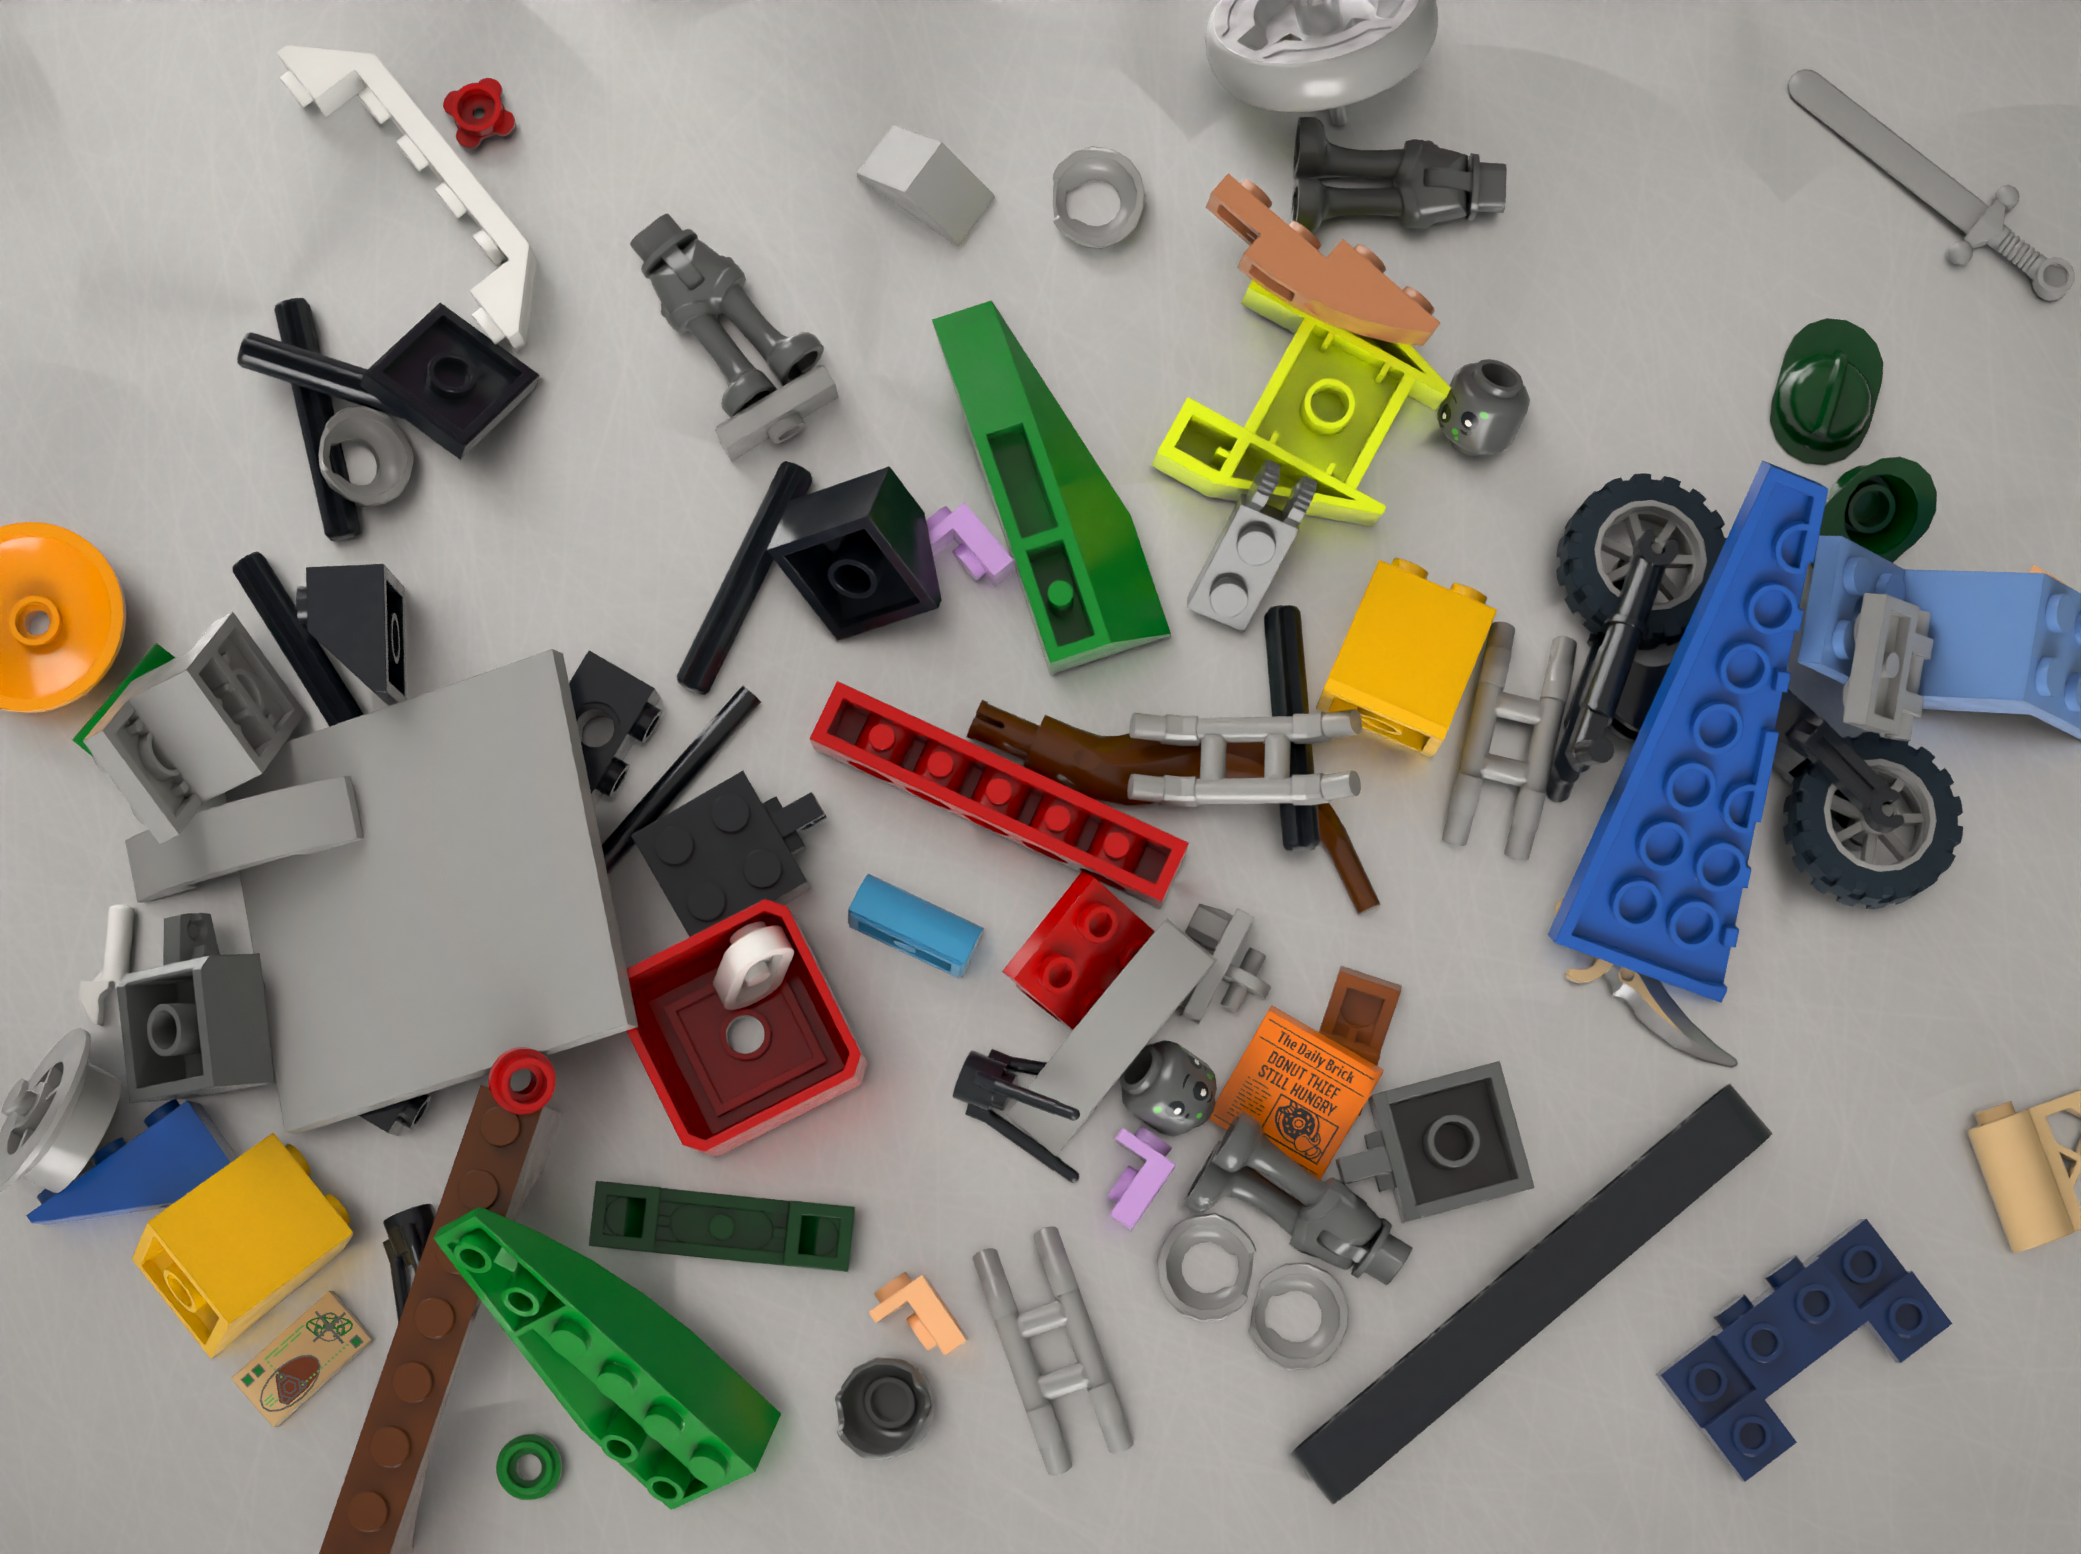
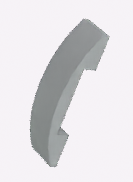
(245, 835)
(1114, 1033)

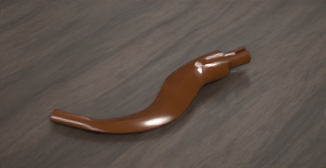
(1103, 766)

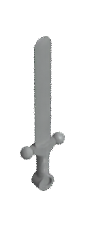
(1934, 186)

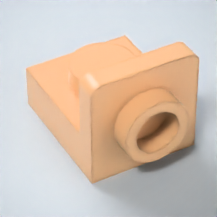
(932, 1319)

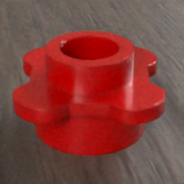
(470, 97)

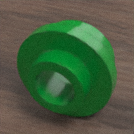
(508, 1467)

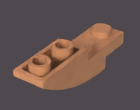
(1337, 289)

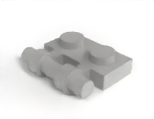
(1887, 666)

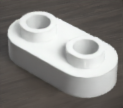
(753, 965)

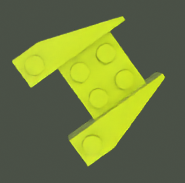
(1314, 419)

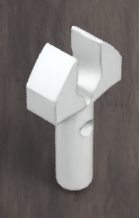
(115, 963)

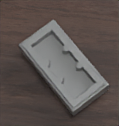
(778, 414)

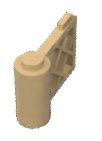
(2028, 1171)

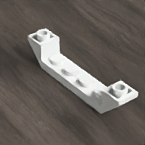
(338, 75)

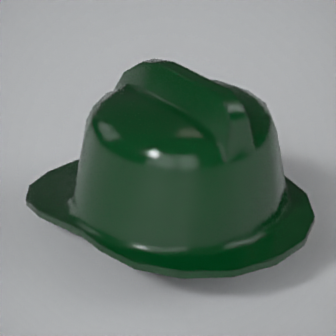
(1826, 391)
(1881, 506)

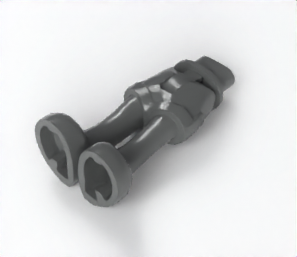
(1426, 179)
(699, 287)
(1324, 1218)

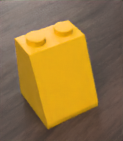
(1408, 655)
(241, 1242)

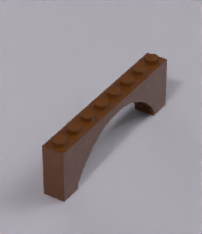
(387, 1472)

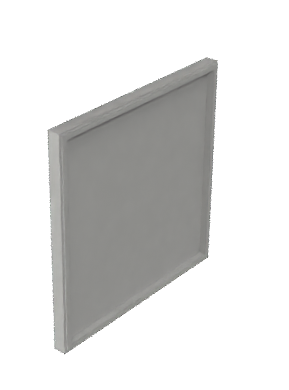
(460, 916)

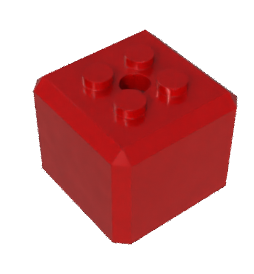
(681, 1037)

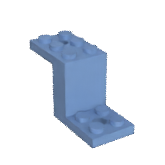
(1996, 635)

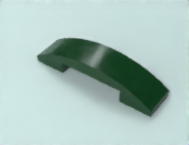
(721, 1226)

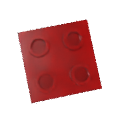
(1077, 951)

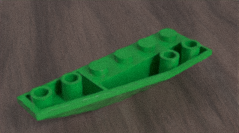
(1052, 500)
(615, 1360)

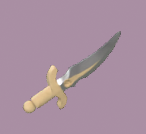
(1654, 1008)

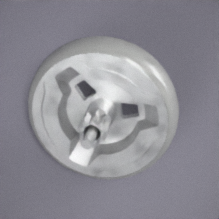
(1317, 50)

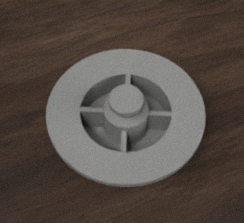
(57, 1116)

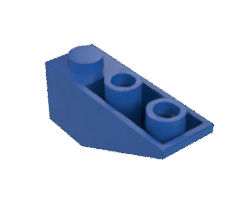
(145, 1173)

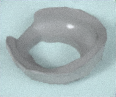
(1105, 166)
(386, 443)
(1189, 1233)
(1333, 1324)

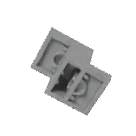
(195, 728)

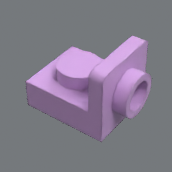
(977, 548)
(1137, 1189)

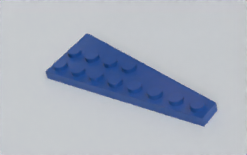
(1681, 821)

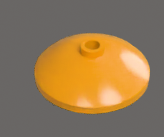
(73, 583)

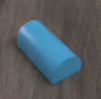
(914, 926)

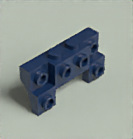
(1787, 1329)

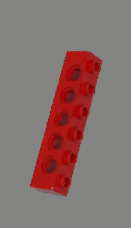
(998, 794)

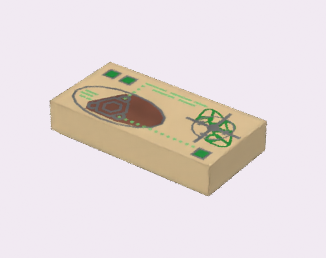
(302, 1359)

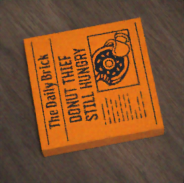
(1298, 1089)

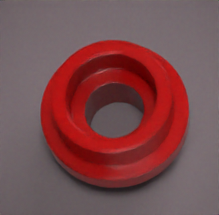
(535, 1094)

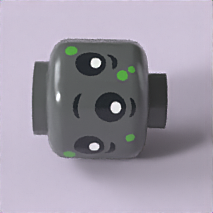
(1483, 408)
(1169, 1088)

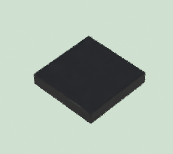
(449, 380)

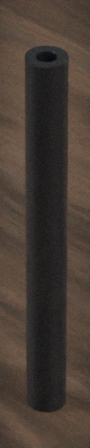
(679, 775)

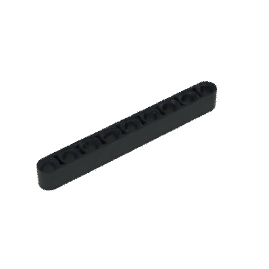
(1530, 1294)

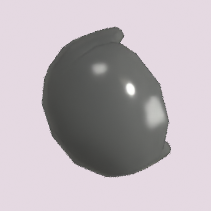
(884, 1408)

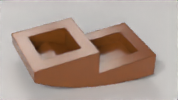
(1360, 1012)

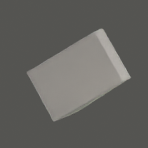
(927, 183)

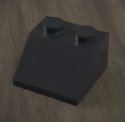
(859, 553)
(360, 621)

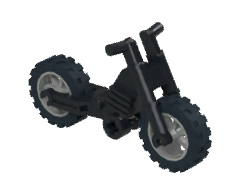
(1832, 777)

